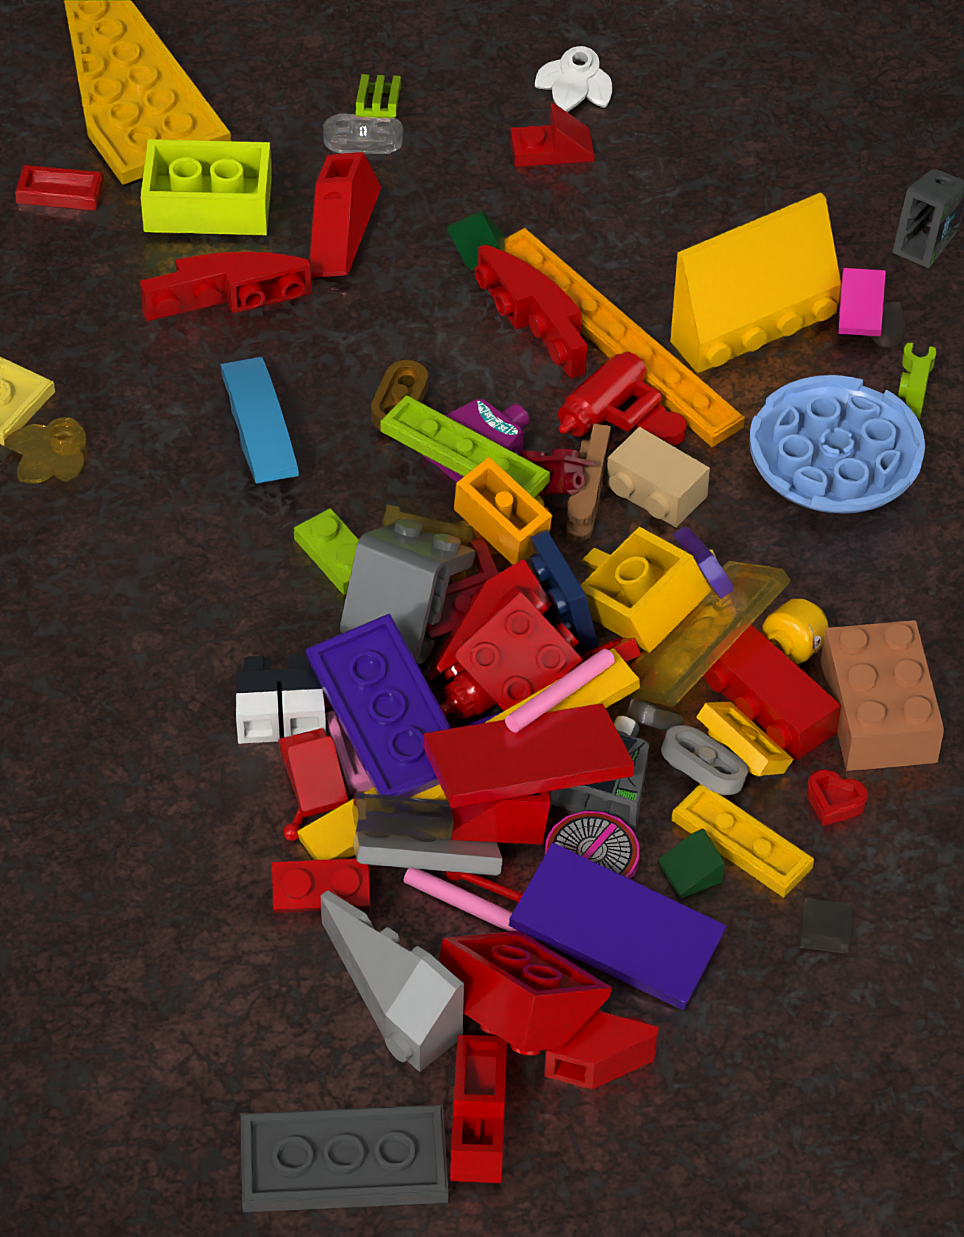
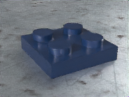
(563, 590)

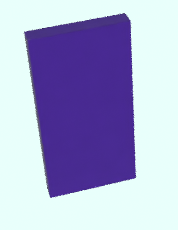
(381, 704)
(617, 926)

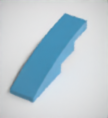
(259, 420)

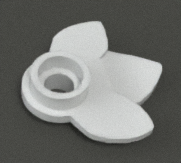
(575, 82)

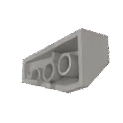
(406, 991)

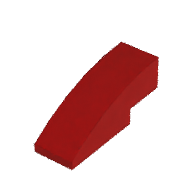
(478, 1109)

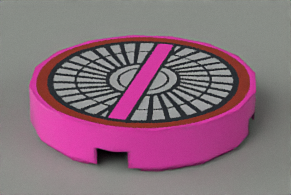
(598, 839)

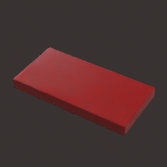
(547, 755)

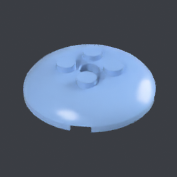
(836, 444)

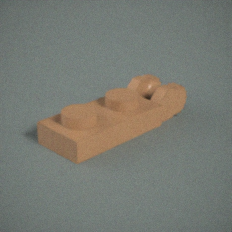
(584, 504)

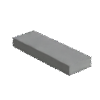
(436, 855)

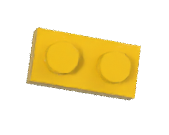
(735, 730)

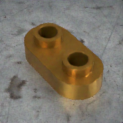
(394, 388)

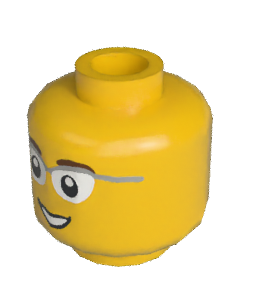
(796, 629)

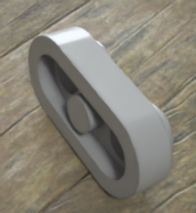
(704, 760)

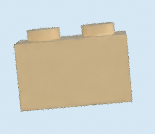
(657, 477)

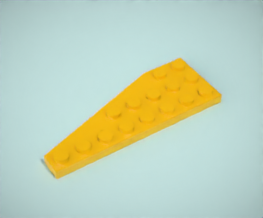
(132, 86)

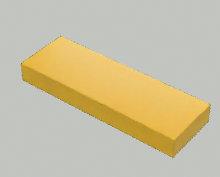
(744, 840)

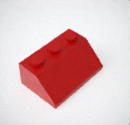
(522, 989)

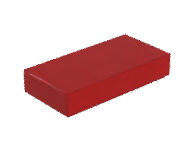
(59, 187)

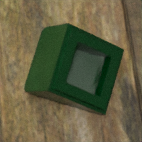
(475, 232)
(693, 865)

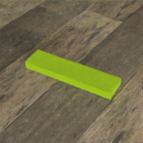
(456, 444)

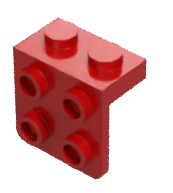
(518, 650)

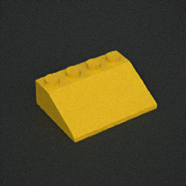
(755, 284)

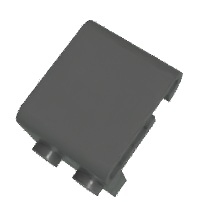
(406, 575)

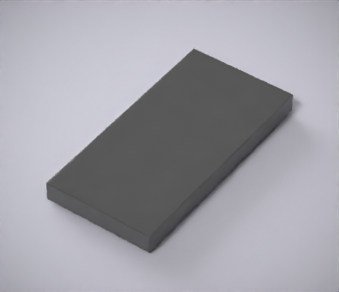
(343, 1158)

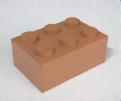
(884, 695)

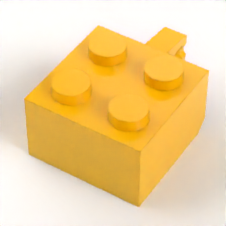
(643, 588)

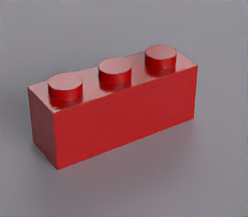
(775, 694)

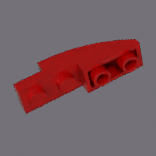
(237, 278)
(535, 301)

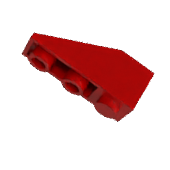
(341, 212)
(482, 606)

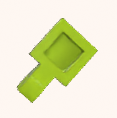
(914, 384)

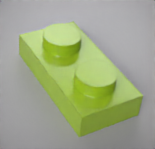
(329, 546)

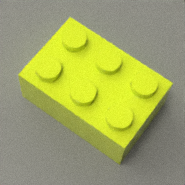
(206, 187)

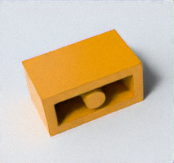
(501, 510)

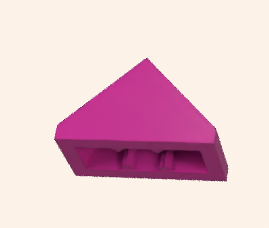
(861, 301)

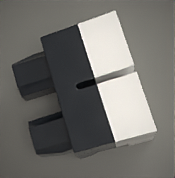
(261, 691)

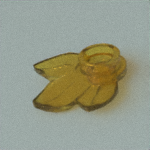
(49, 450)

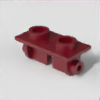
(564, 470)

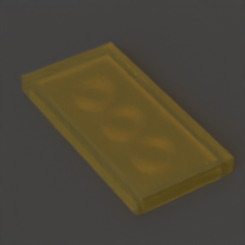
(706, 633)

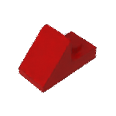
(558, 143)
(313, 771)

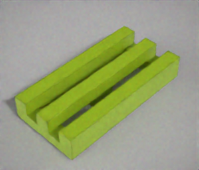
(378, 87)

